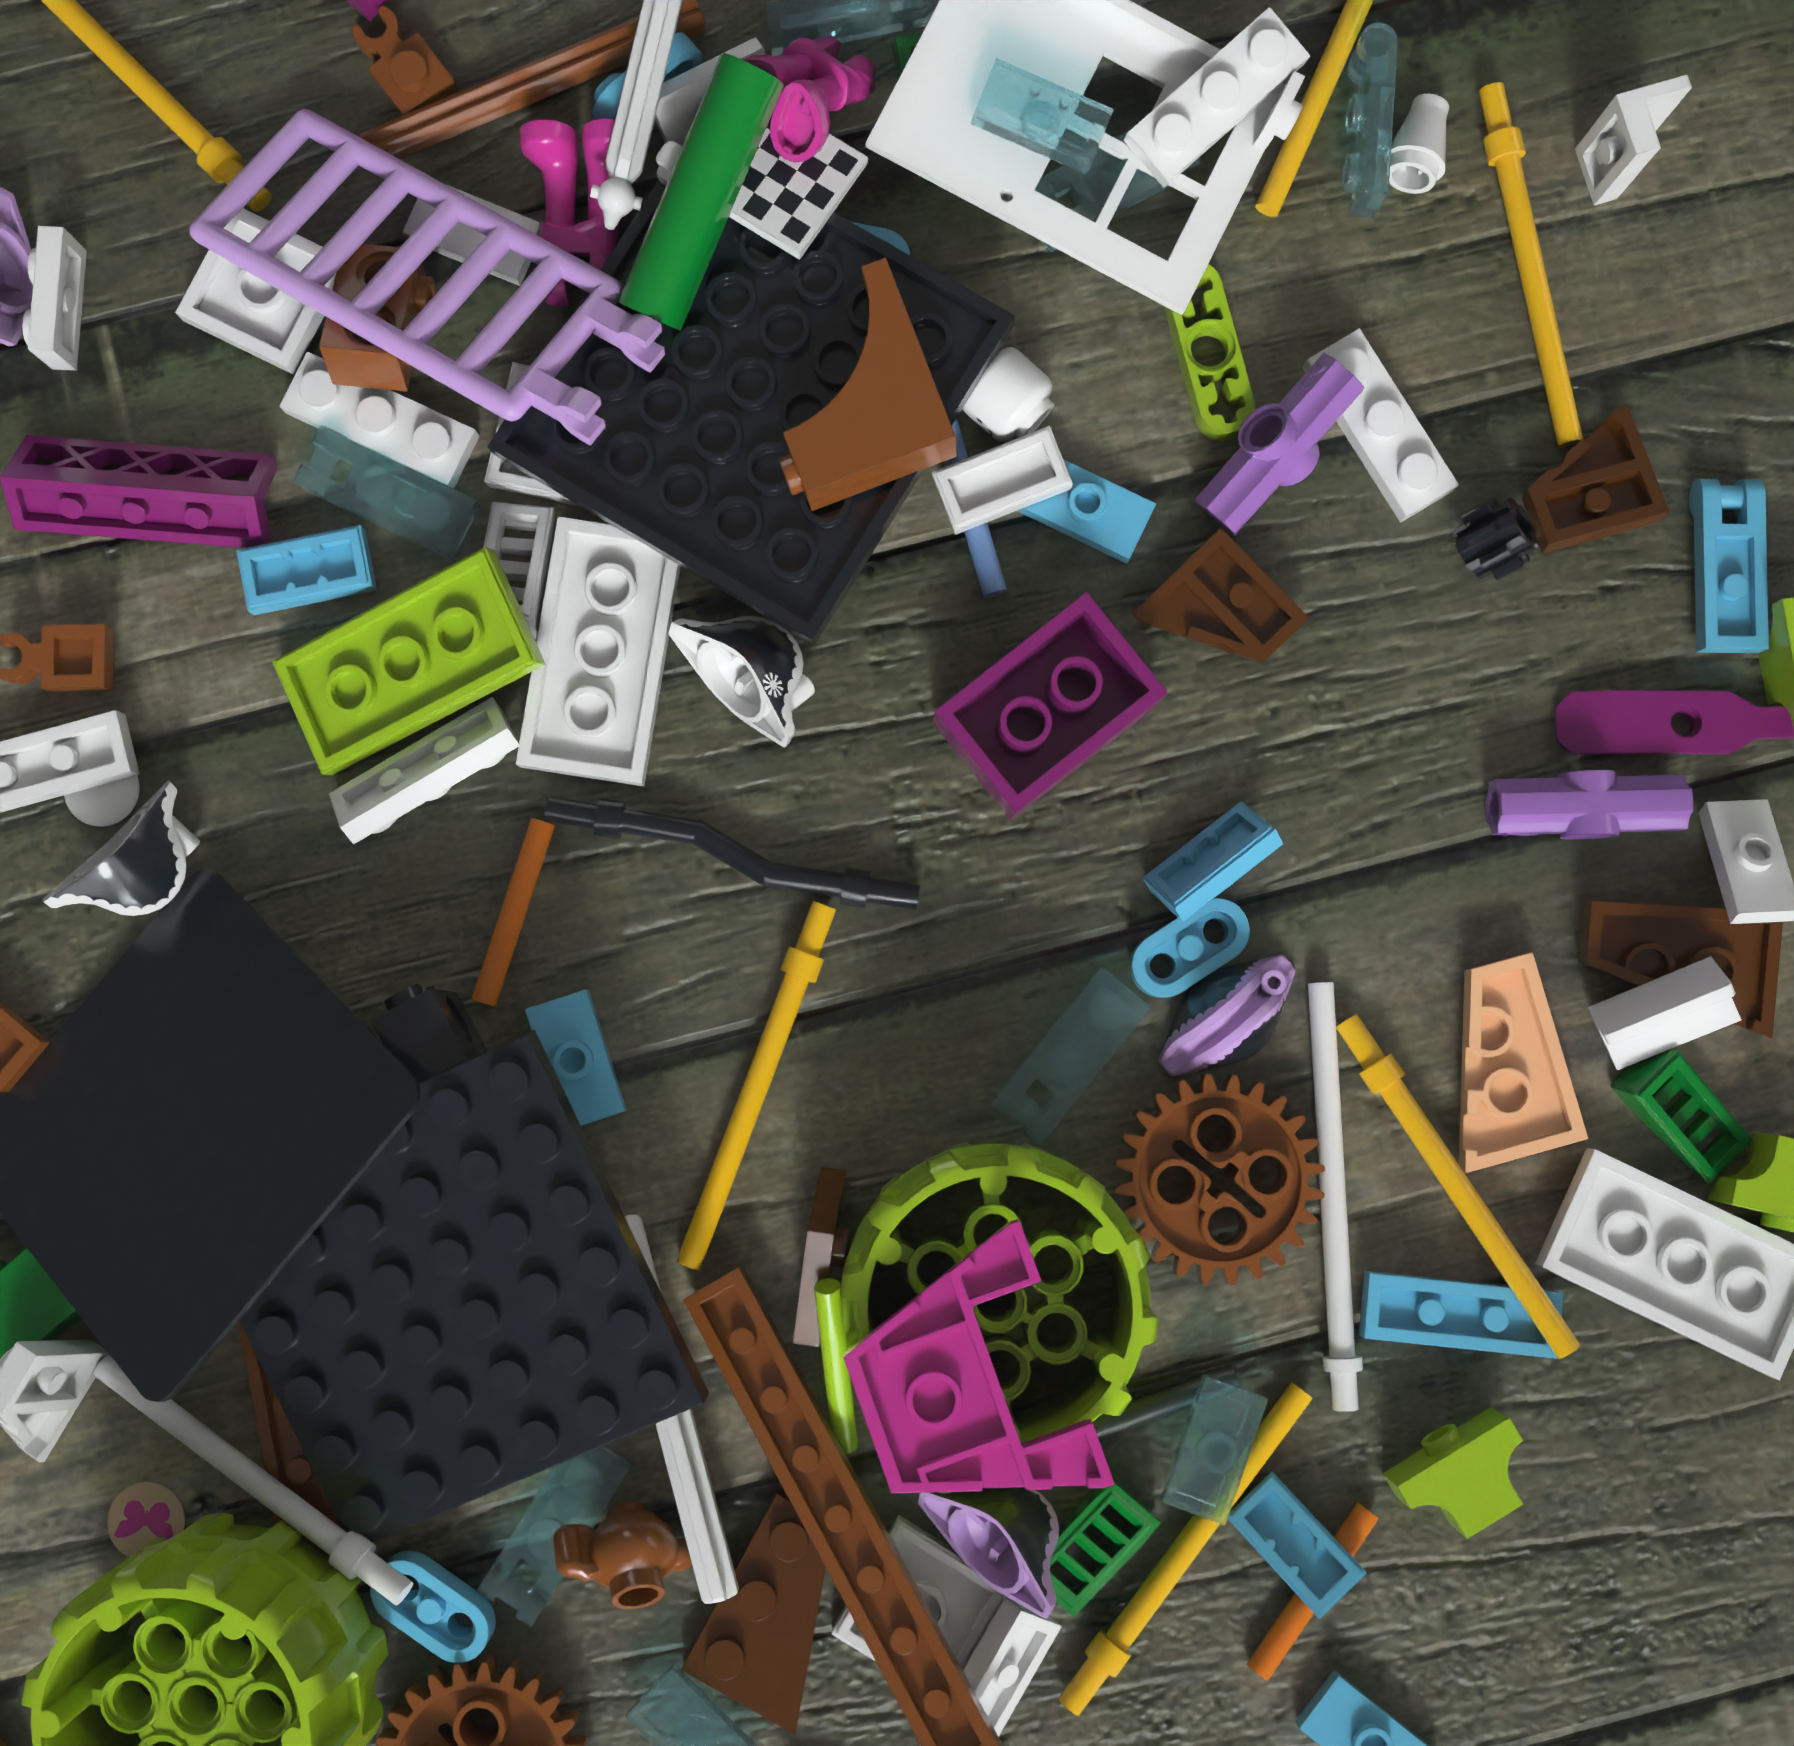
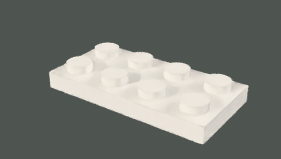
(603, 655)
(1676, 1262)

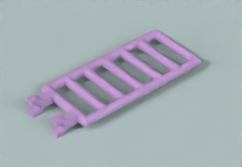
(537, 384)

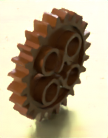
(1252, 1132)
(522, 1711)

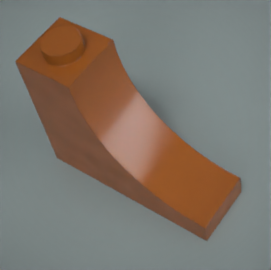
(881, 420)

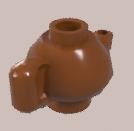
(624, 1554)

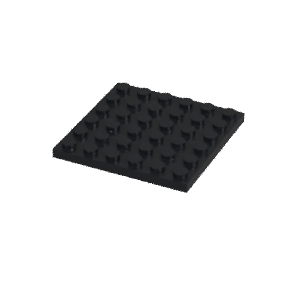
(700, 437)
(469, 1306)

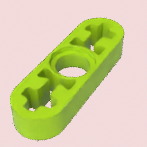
(1235, 389)

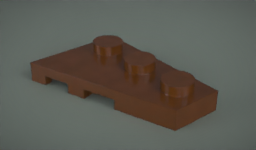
(1658, 938)
(763, 1636)

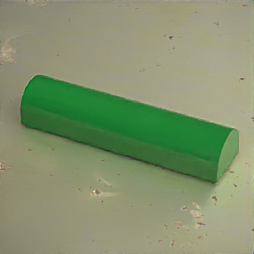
(701, 190)

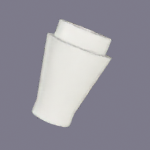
(1420, 146)

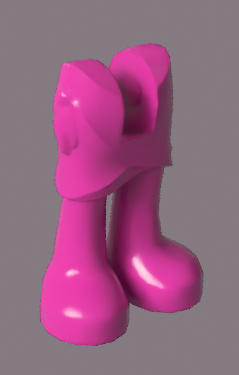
(812, 88)
(555, 152)

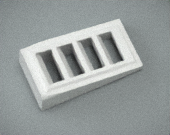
(535, 573)

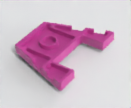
(939, 1400)

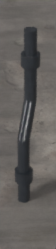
(612, 819)

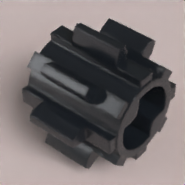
(1495, 538)

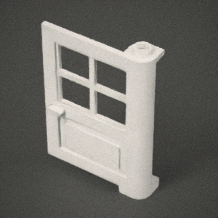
(1063, 41)

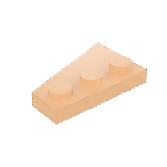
(1513, 1069)

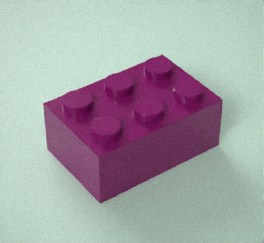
(1048, 706)

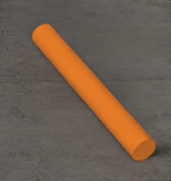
(513, 912)
(1297, 1613)

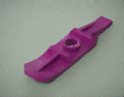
(1642, 722)

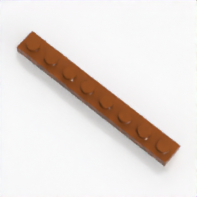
(838, 1515)

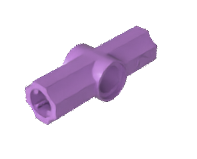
(1279, 443)
(1588, 804)

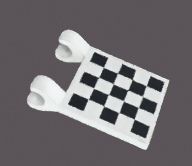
(786, 198)

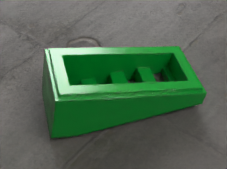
(1649, 1087)
(1142, 1524)

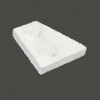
(43, 1389)

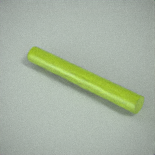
(836, 1375)

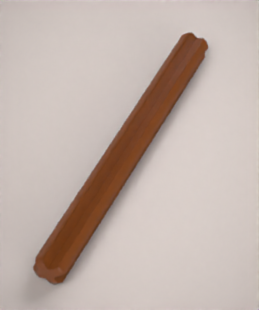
(518, 87)

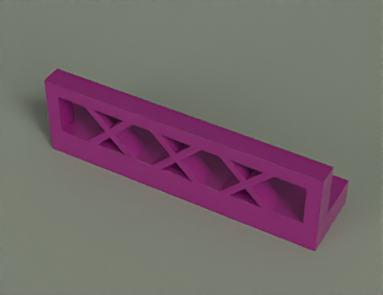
(135, 497)

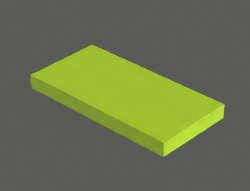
(408, 661)

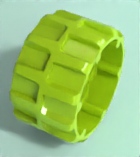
(1103, 1227)
(296, 1609)

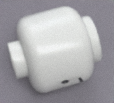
(1010, 397)

